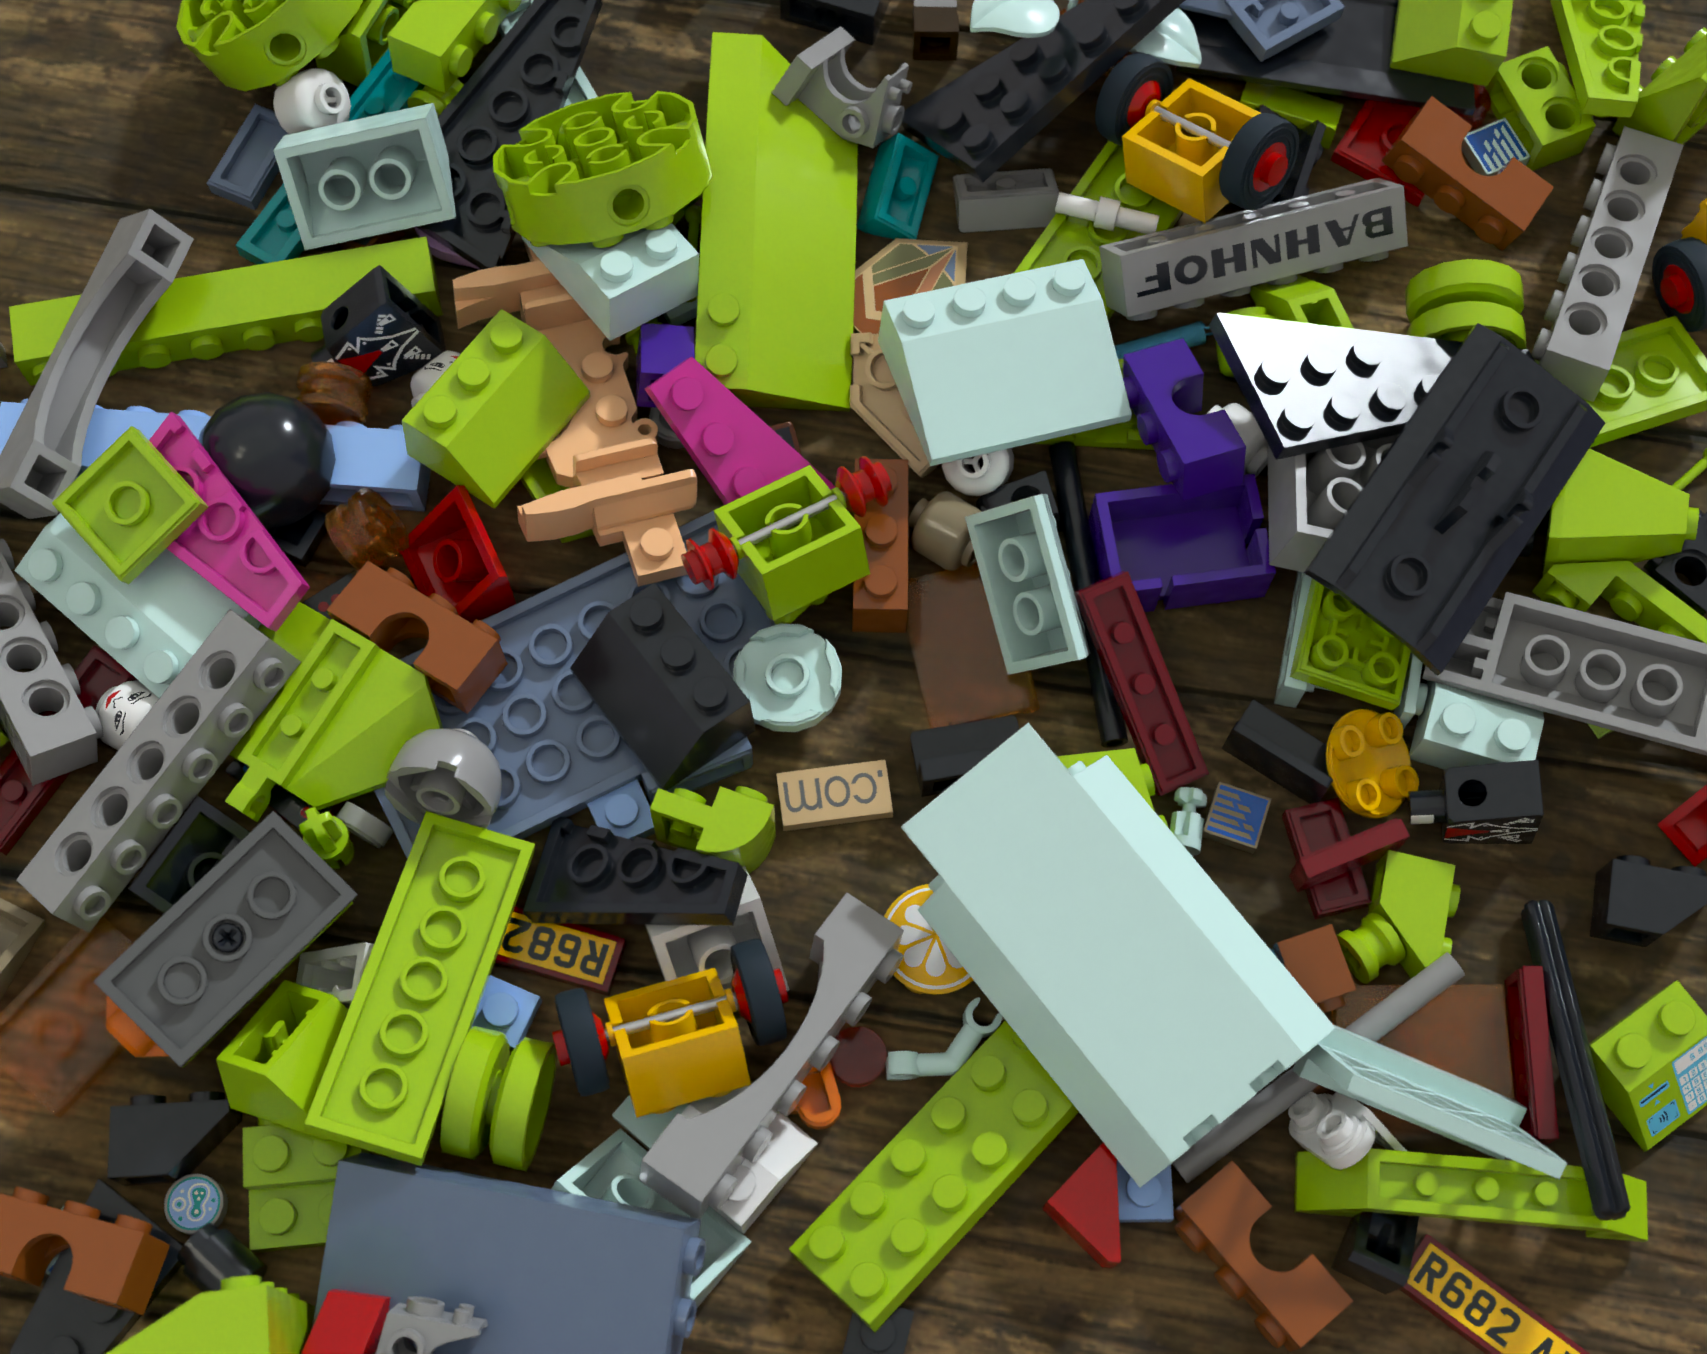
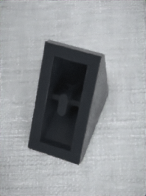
(1378, 1250)

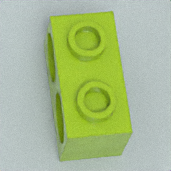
(1533, 97)

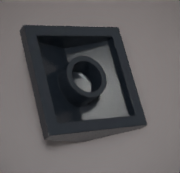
(187, 855)

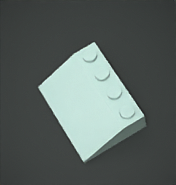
(1004, 361)
(144, 624)

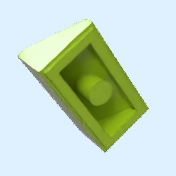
(1295, 107)

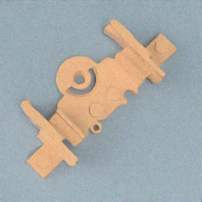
(603, 449)

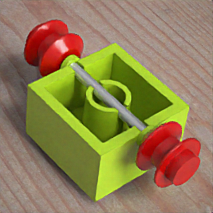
(792, 537)

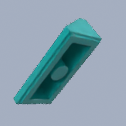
(897, 189)

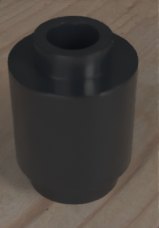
(216, 1256)

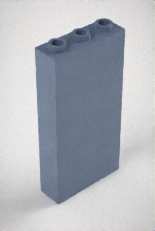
(532, 1260)

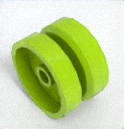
(1461, 293)
(498, 1098)

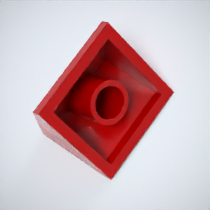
(457, 560)

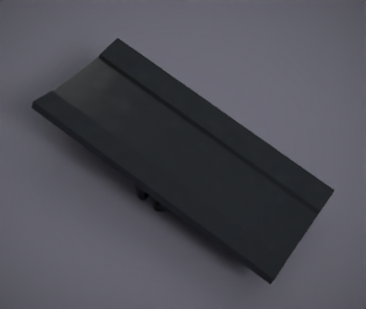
(1340, 59)
(1457, 496)

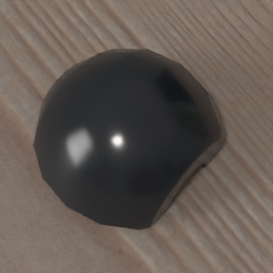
(272, 455)

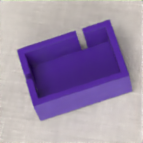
(1186, 548)

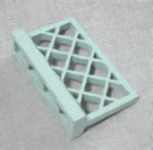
(1425, 1097)

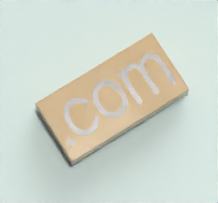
(834, 795)

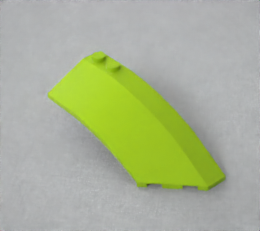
(774, 239)

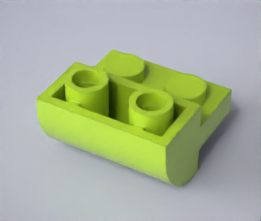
(734, 828)

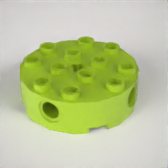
(262, 40)
(603, 169)

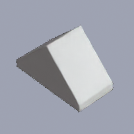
(335, 970)

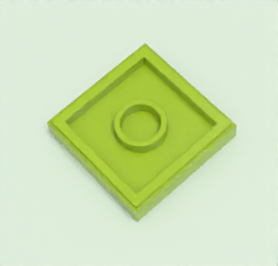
(130, 505)

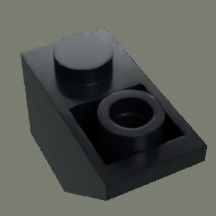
(1644, 901)
(166, 1140)

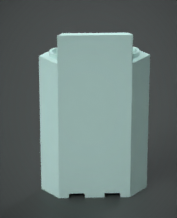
(1108, 950)

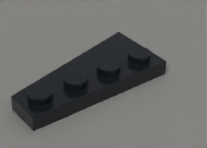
(619, 880)
(75, 1325)

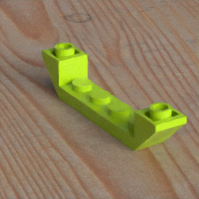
(1628, 591)
(1462, 1191)

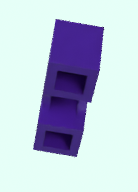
(1192, 450)

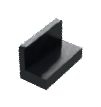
(951, 751)
(1280, 752)

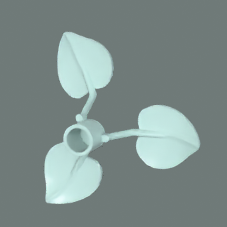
(1170, 41)

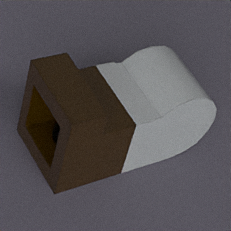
(935, 19)

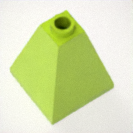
(1616, 516)

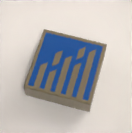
(1236, 817)

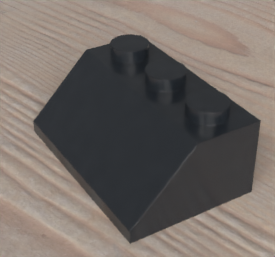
(662, 688)

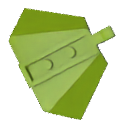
(332, 720)

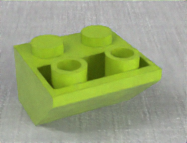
(282, 1055)

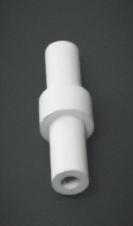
(1106, 213)

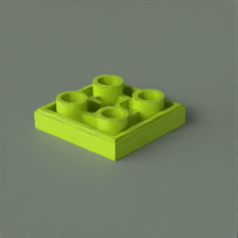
(1348, 651)

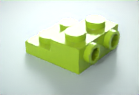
(289, 1185)

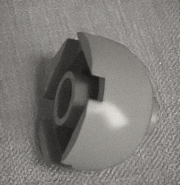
(445, 775)

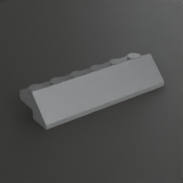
(1585, 670)

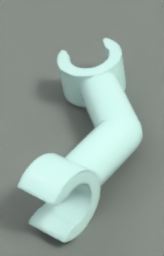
(911, 1064)

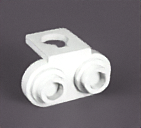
(1337, 1129)

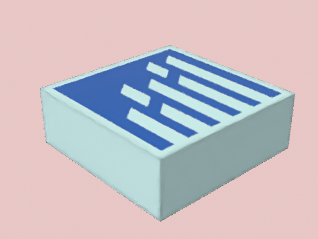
(1493, 147)

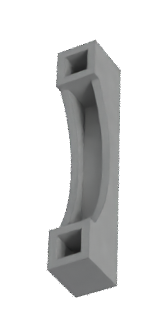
(700, 1154)

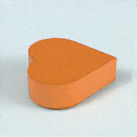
(821, 1101)

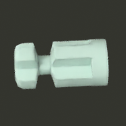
(1188, 824)

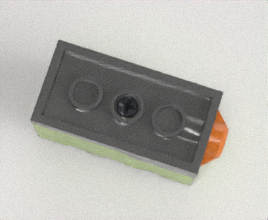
(221, 944)

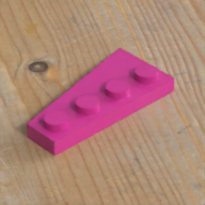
(722, 434)
(227, 539)

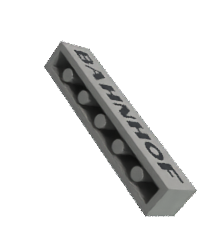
(1253, 248)

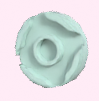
(788, 677)

